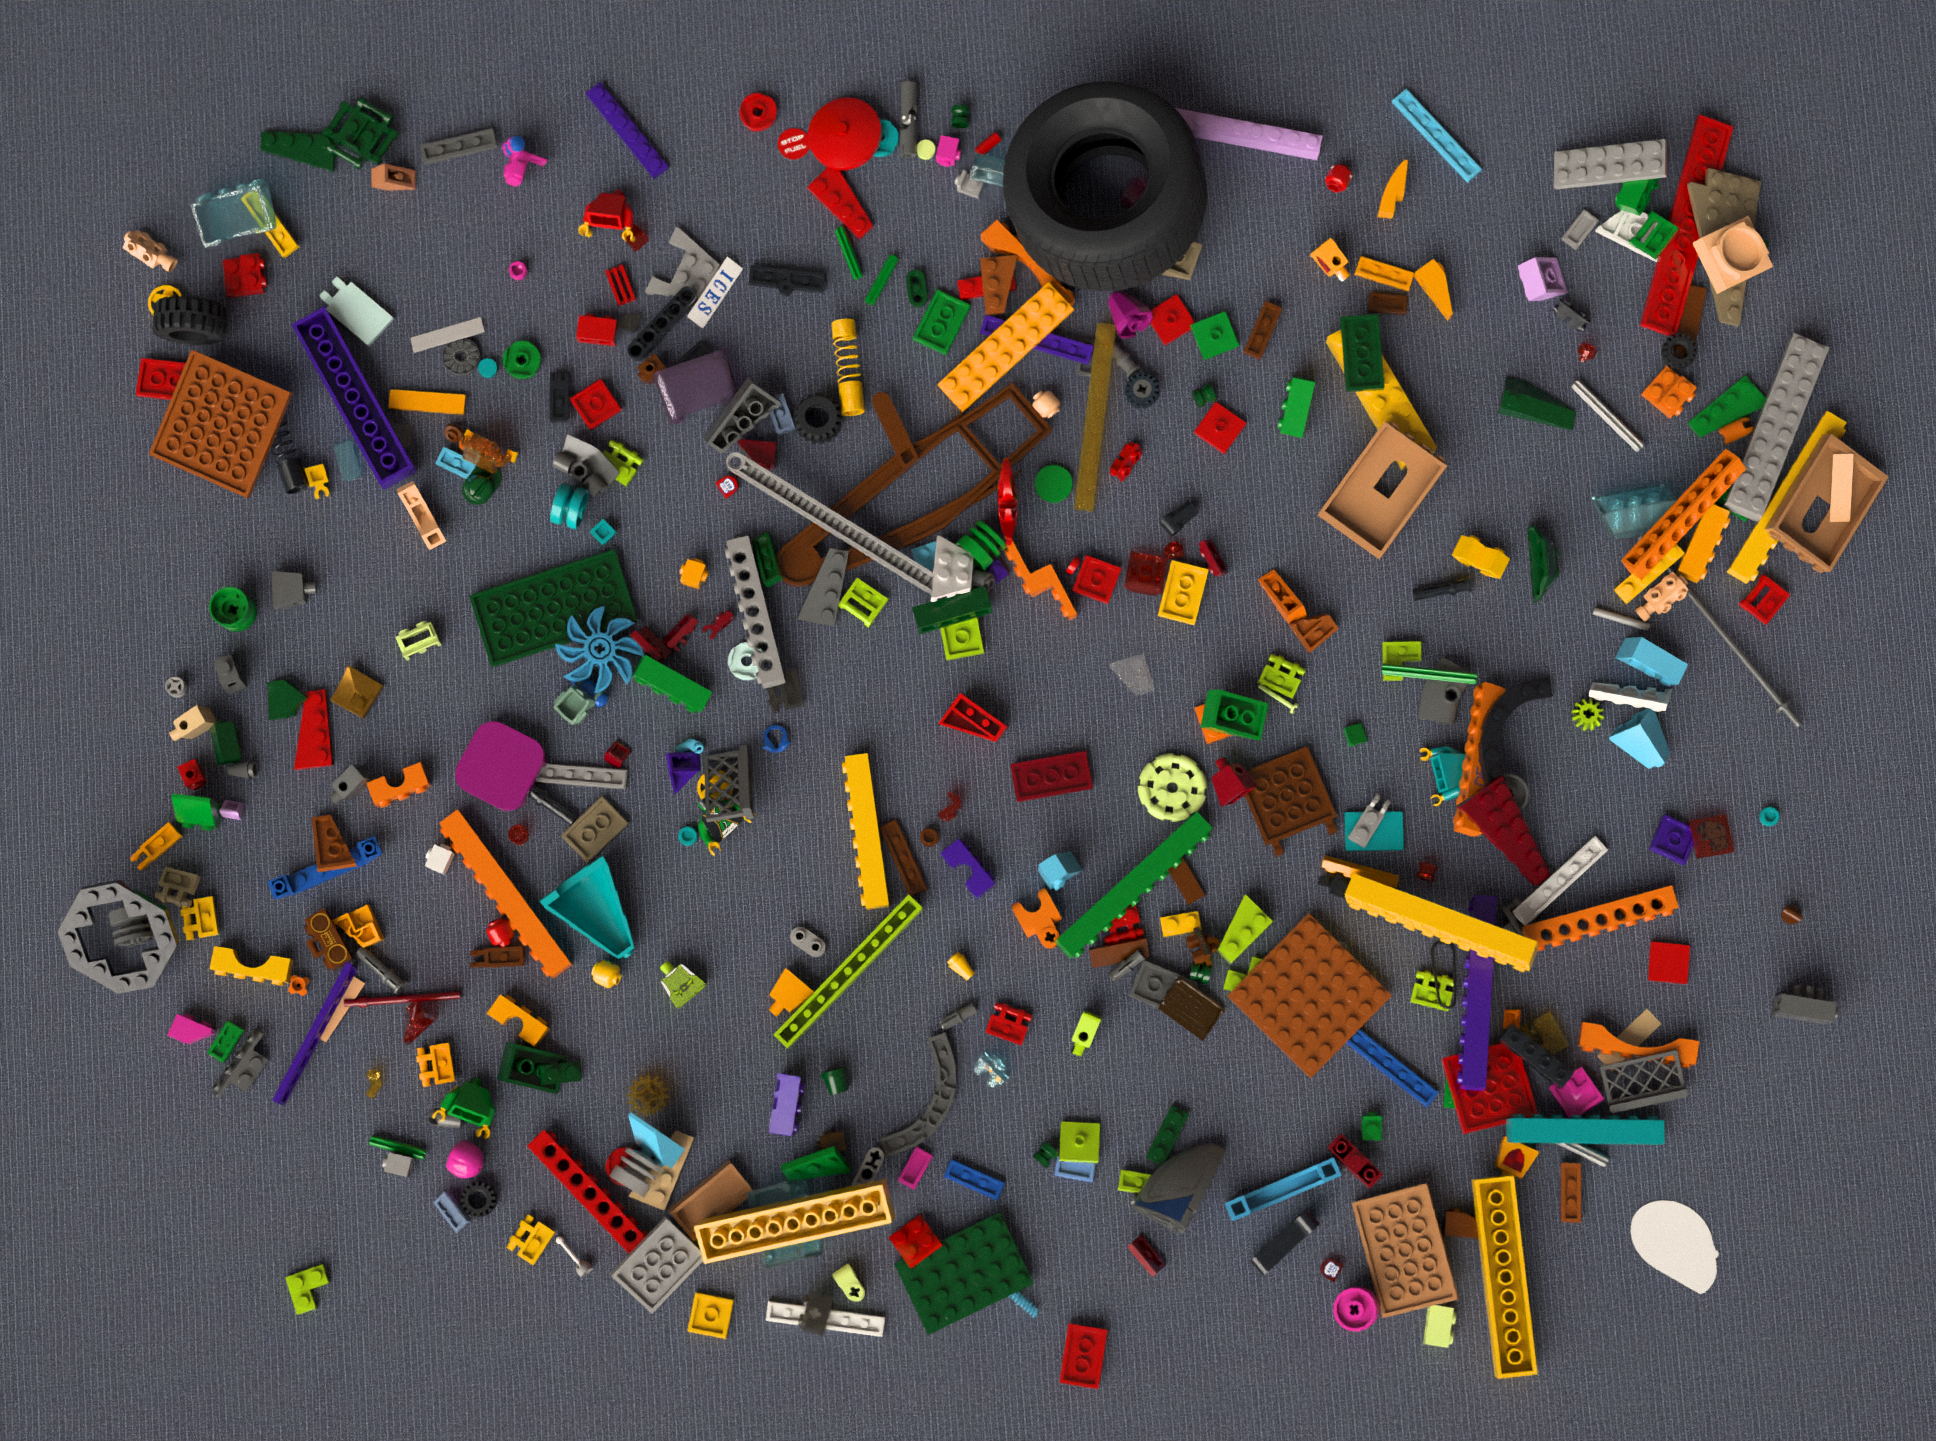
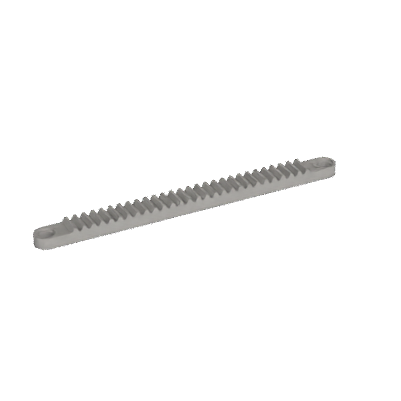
(832, 522)

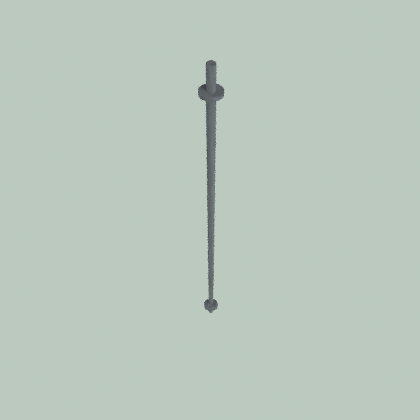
(1783, 706)

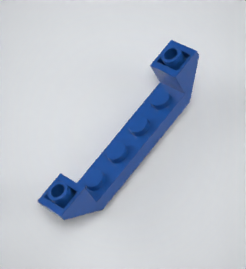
(310, 877)

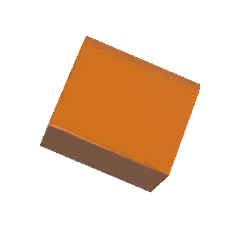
(1512, 1017)

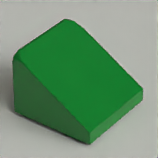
(1355, 735)

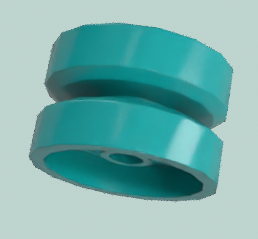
(569, 506)

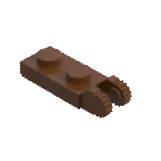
(499, 957)

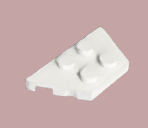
(1623, 227)
(951, 570)

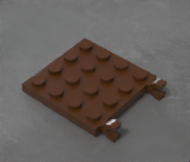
(1289, 798)

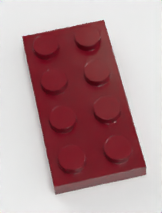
(1051, 776)

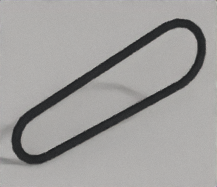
(1435, 975)

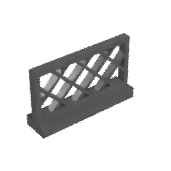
(745, 786)
(1644, 1098)

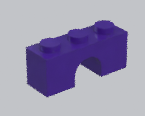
(959, 854)

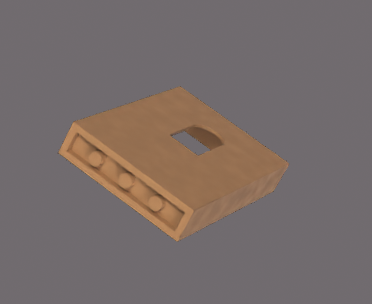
(1815, 478)
(1366, 513)

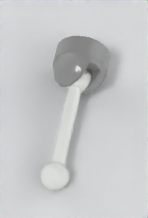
(582, 1267)

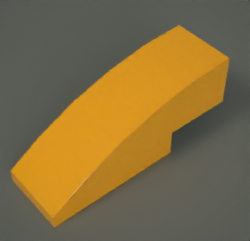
(1393, 192)

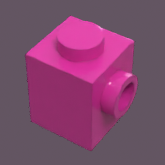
(948, 151)

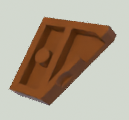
(1313, 630)

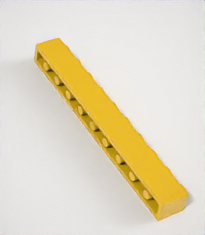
(1759, 542)

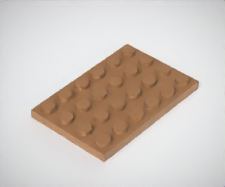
(1405, 1250)

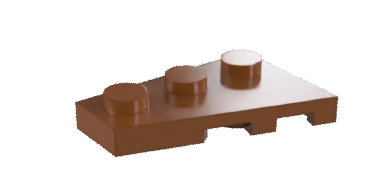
(996, 281)
(329, 845)

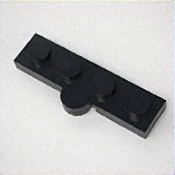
(786, 280)

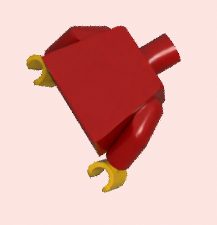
(608, 212)

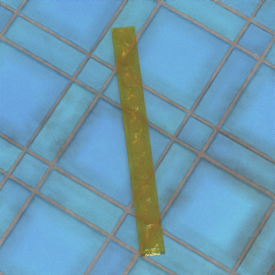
(1095, 417)

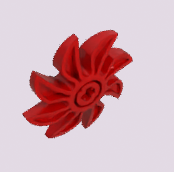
(1007, 501)

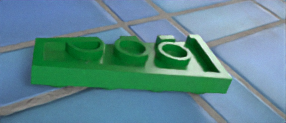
(1732, 405)

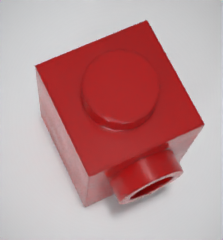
(192, 774)

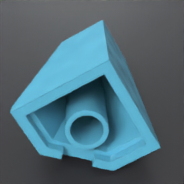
(1642, 739)

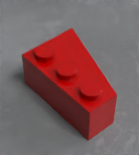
(973, 719)

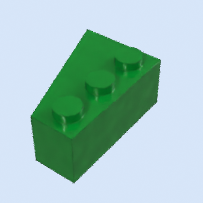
(1635, 195)
(1296, 406)

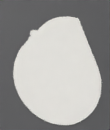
(1676, 1243)

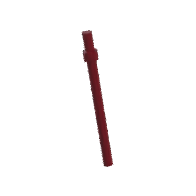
(364, 1001)

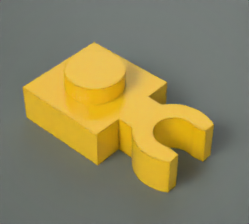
(317, 477)

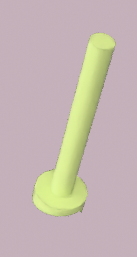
(1280, 699)

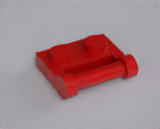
(1770, 602)

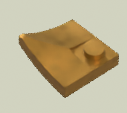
(356, 692)

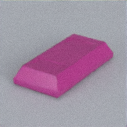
(915, 1167)

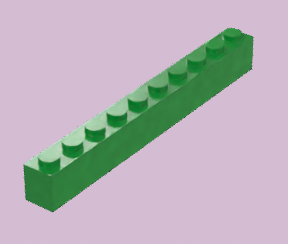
(1133, 885)

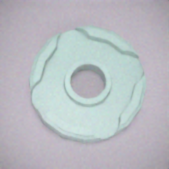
(735, 662)

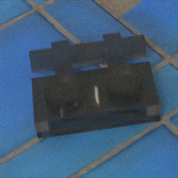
(790, 691)

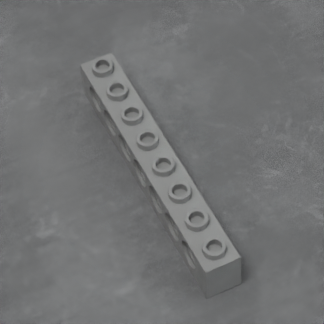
(742, 547)

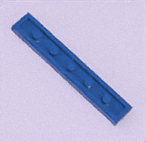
(1392, 1067)

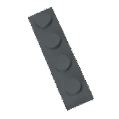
(458, 146)

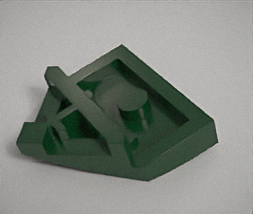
(283, 699)

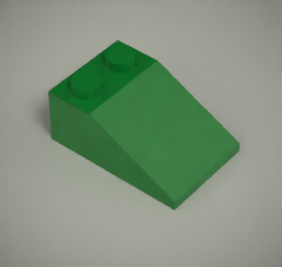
(1234, 714)
(196, 811)

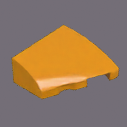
(361, 926)

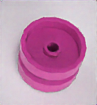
(1346, 1314)

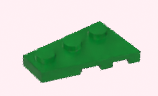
(818, 1164)

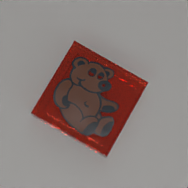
(1711, 836)

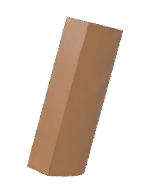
(710, 1198)

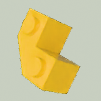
(1489, 561)

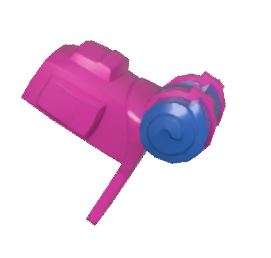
(518, 160)

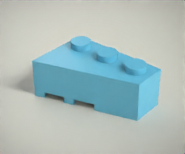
(1651, 660)
(1058, 869)

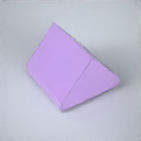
(232, 809)

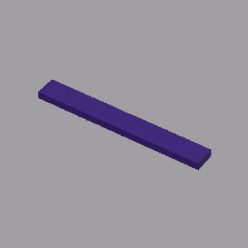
(314, 1034)

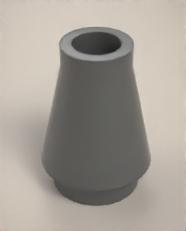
(243, 769)

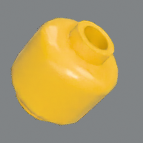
(606, 973)

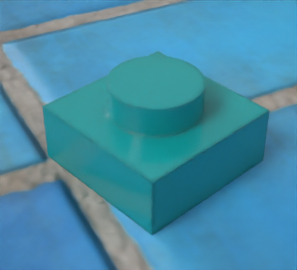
(603, 532)

